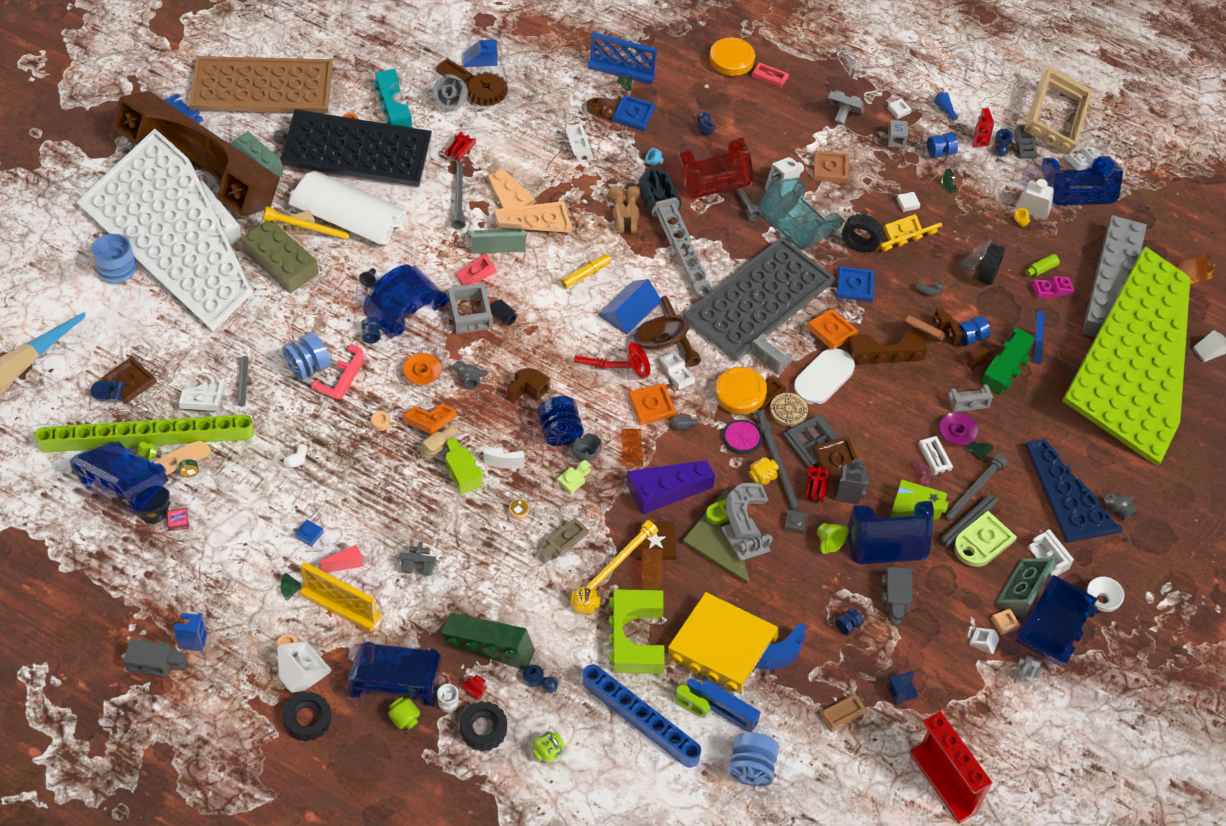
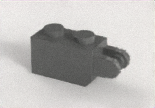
(852, 483)
(897, 593)
(153, 658)

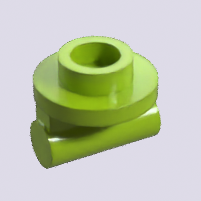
(146, 450)

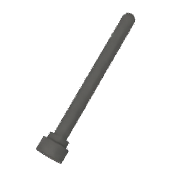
(752, 211)
(458, 220)
(997, 463)

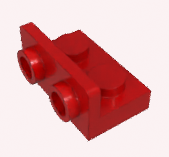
(983, 129)

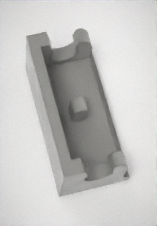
(769, 354)
(970, 400)

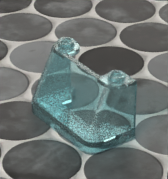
(793, 216)

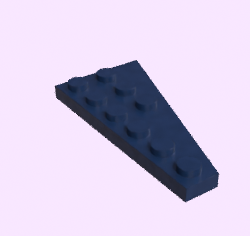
(1070, 499)

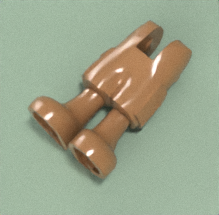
(625, 214)

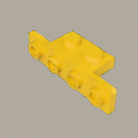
(903, 230)

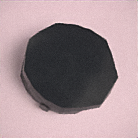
(156, 507)

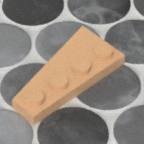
(535, 217)

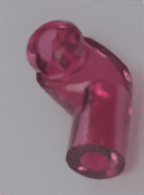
(925, 471)

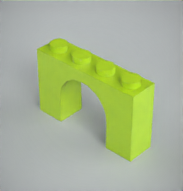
(626, 655)

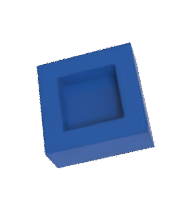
(309, 533)

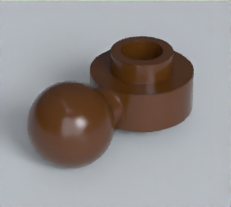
(596, 106)

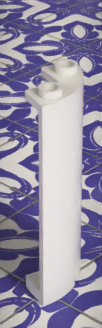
(347, 207)

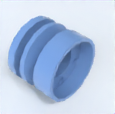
(114, 258)
(306, 356)
(753, 759)

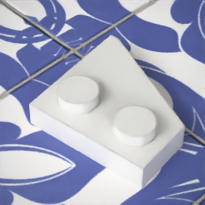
(202, 397)

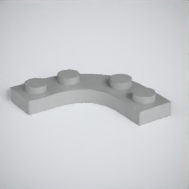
(737, 507)

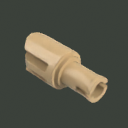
(437, 441)

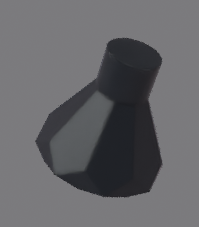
(368, 278)

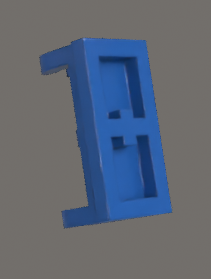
(184, 108)
(193, 634)

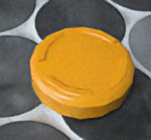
(732, 56)
(740, 390)

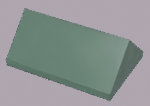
(498, 241)
(1025, 585)

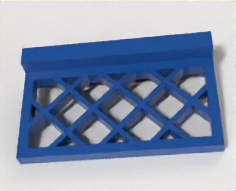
(620, 66)

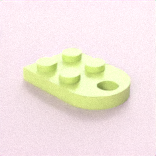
(985, 539)

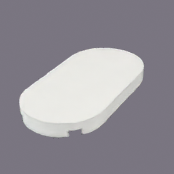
(824, 376)

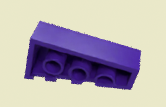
(668, 484)

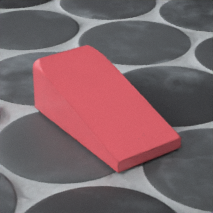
(476, 271)
(343, 560)

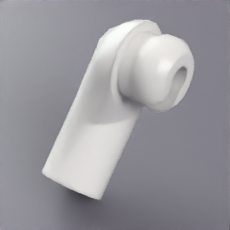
(296, 459)

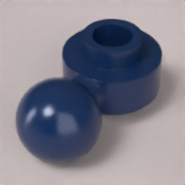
(704, 124)
(1003, 139)
(548, 683)

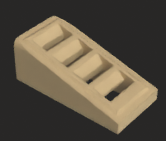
(291, 229)

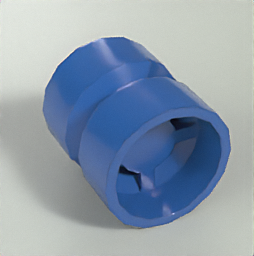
(942, 145)
(974, 330)

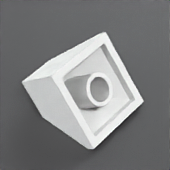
(300, 666)

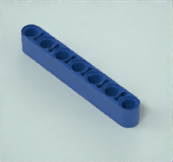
(645, 724)

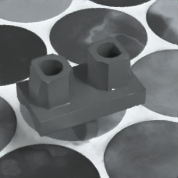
(427, 562)

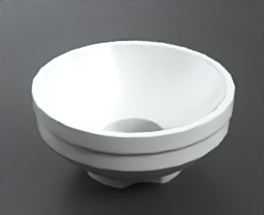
(1110, 589)

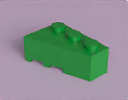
(1008, 362)

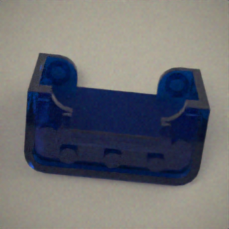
(1085, 186)
(121, 472)
(890, 538)
(395, 671)

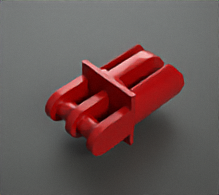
(460, 146)
(817, 482)

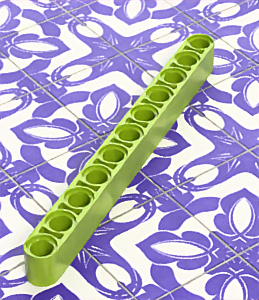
(53, 437)

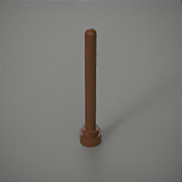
(691, 357)

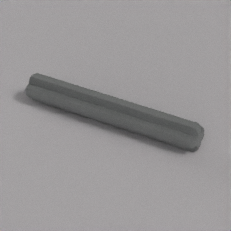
(971, 517)

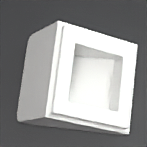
(985, 640)

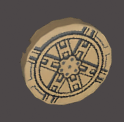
(788, 409)

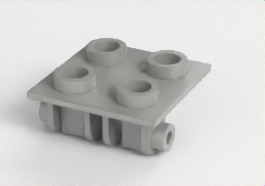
(748, 547)

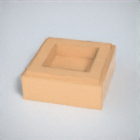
(1005, 621)

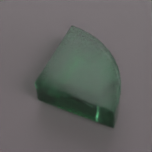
(626, 82)
(949, 181)
(979, 450)
(289, 586)

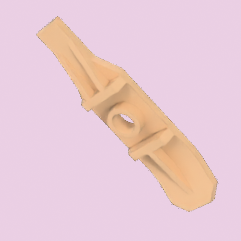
(191, 451)

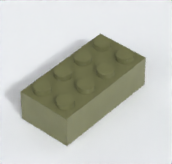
(280, 256)

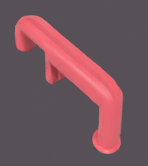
(347, 377)

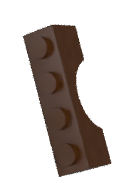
(866, 350)

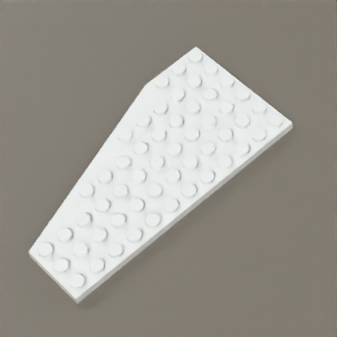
(171, 227)

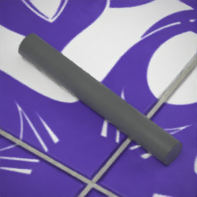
(243, 381)

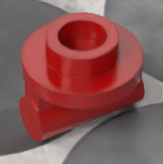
(475, 686)

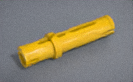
(591, 268)

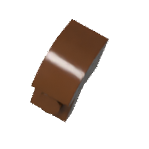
(530, 382)

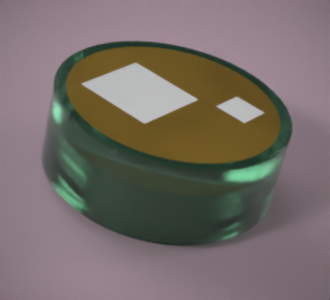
(188, 468)

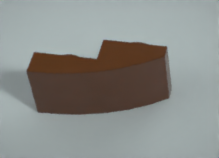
(947, 324)

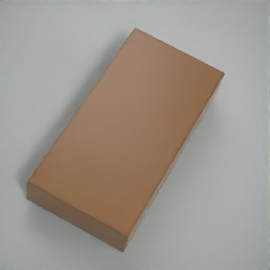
(843, 712)

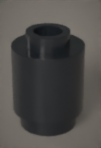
(503, 312)

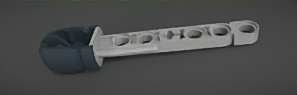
(650, 187)

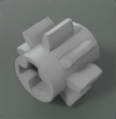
(1029, 668)

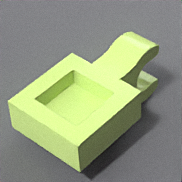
(573, 479)

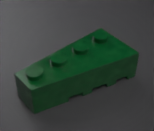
(489, 639)

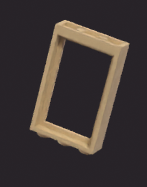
(1069, 88)

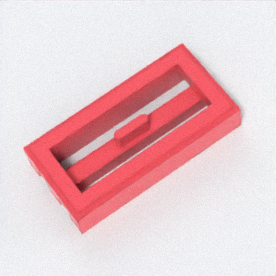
(769, 75)

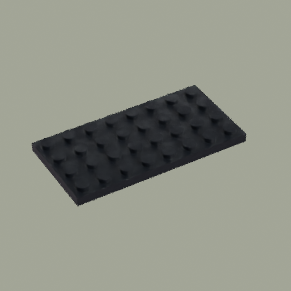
(356, 147)

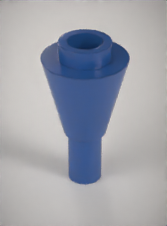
(944, 102)

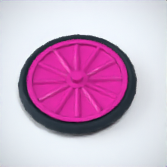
(742, 436)

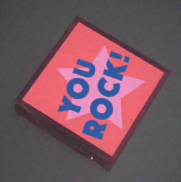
(177, 519)

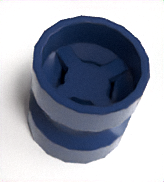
(370, 330)
(847, 623)

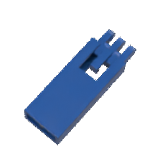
(726, 704)

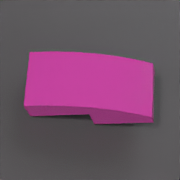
(1055, 287)

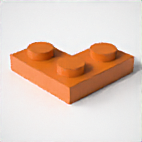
(429, 421)

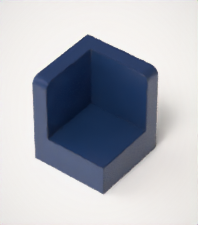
(902, 688)

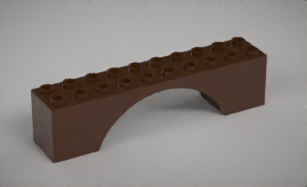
(241, 180)

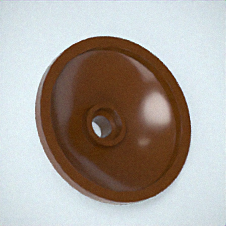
(661, 332)

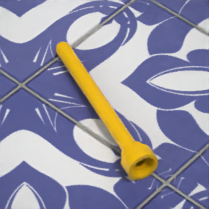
(271, 215)
(647, 530)

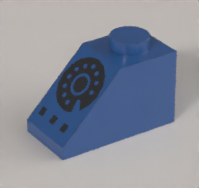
(481, 54)

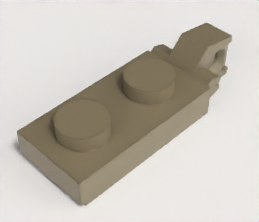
(563, 540)

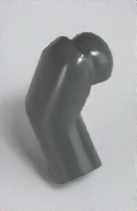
(930, 291)

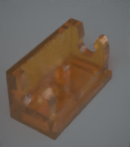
(1197, 267)

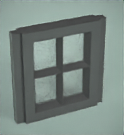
(807, 435)

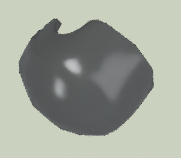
(587, 447)

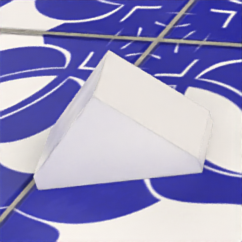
(1211, 346)

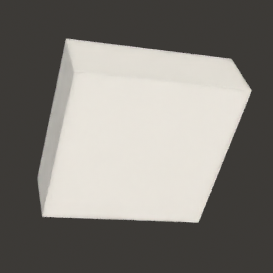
(899, 108)
(908, 201)

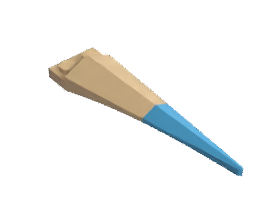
(18, 360)

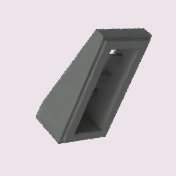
(1021, 138)

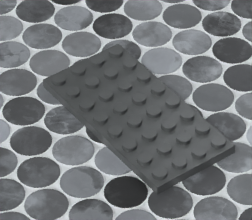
(758, 298)

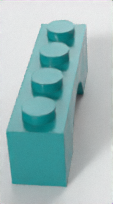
(388, 86)

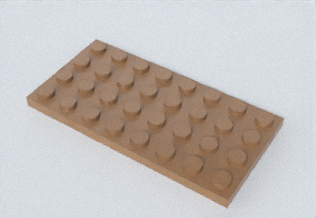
(261, 84)

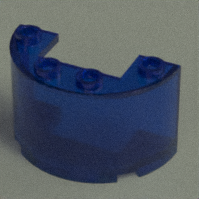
(400, 295)
(1057, 621)

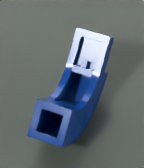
(785, 652)

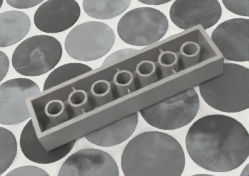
(1118, 255)

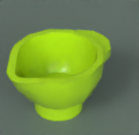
(832, 537)

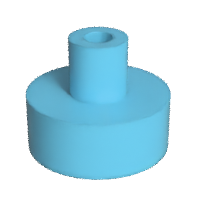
(654, 157)

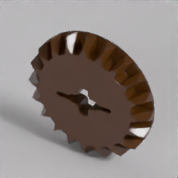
(486, 97)

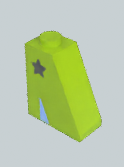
(910, 494)

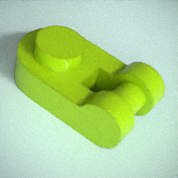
(716, 513)
(697, 705)

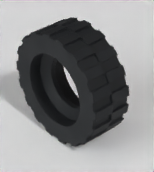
(867, 224)
(991, 264)
(302, 701)
(489, 741)

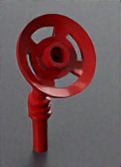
(634, 361)

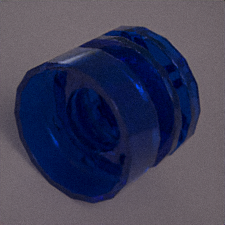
(560, 421)

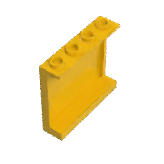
(722, 642)

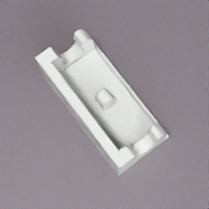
(579, 142)
(1048, 546)

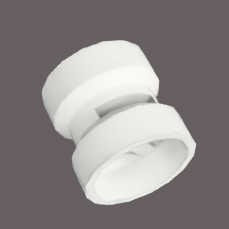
(448, 693)

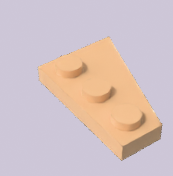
(508, 190)

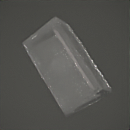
(849, 62)
(975, 256)

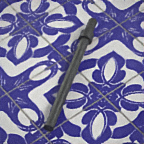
(766, 429)

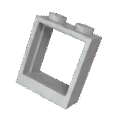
(471, 322)

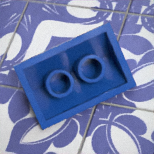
(631, 305)

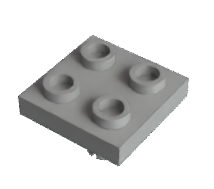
(845, 105)

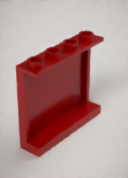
(951, 768)

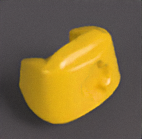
(1021, 217)

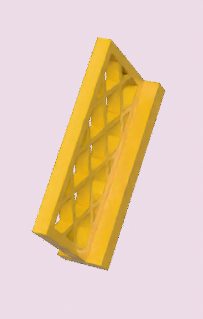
(339, 597)

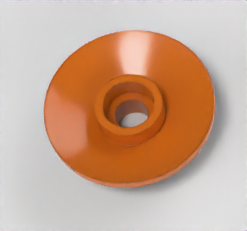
(422, 363)

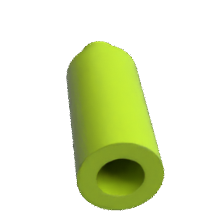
(1043, 265)

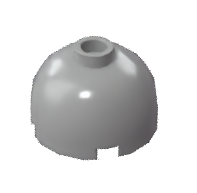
(450, 92)

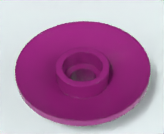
(959, 423)

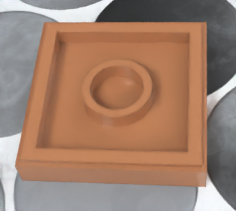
(831, 167)
(927, 329)

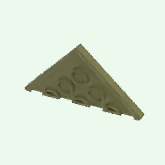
(713, 545)

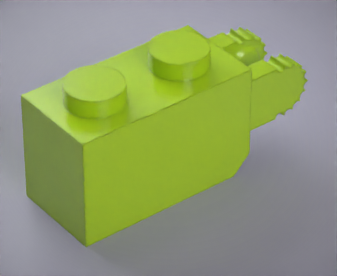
(462, 467)

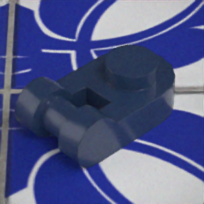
(102, 391)

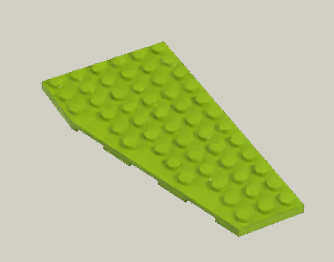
(1137, 360)

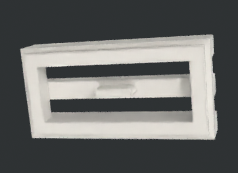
(932, 455)

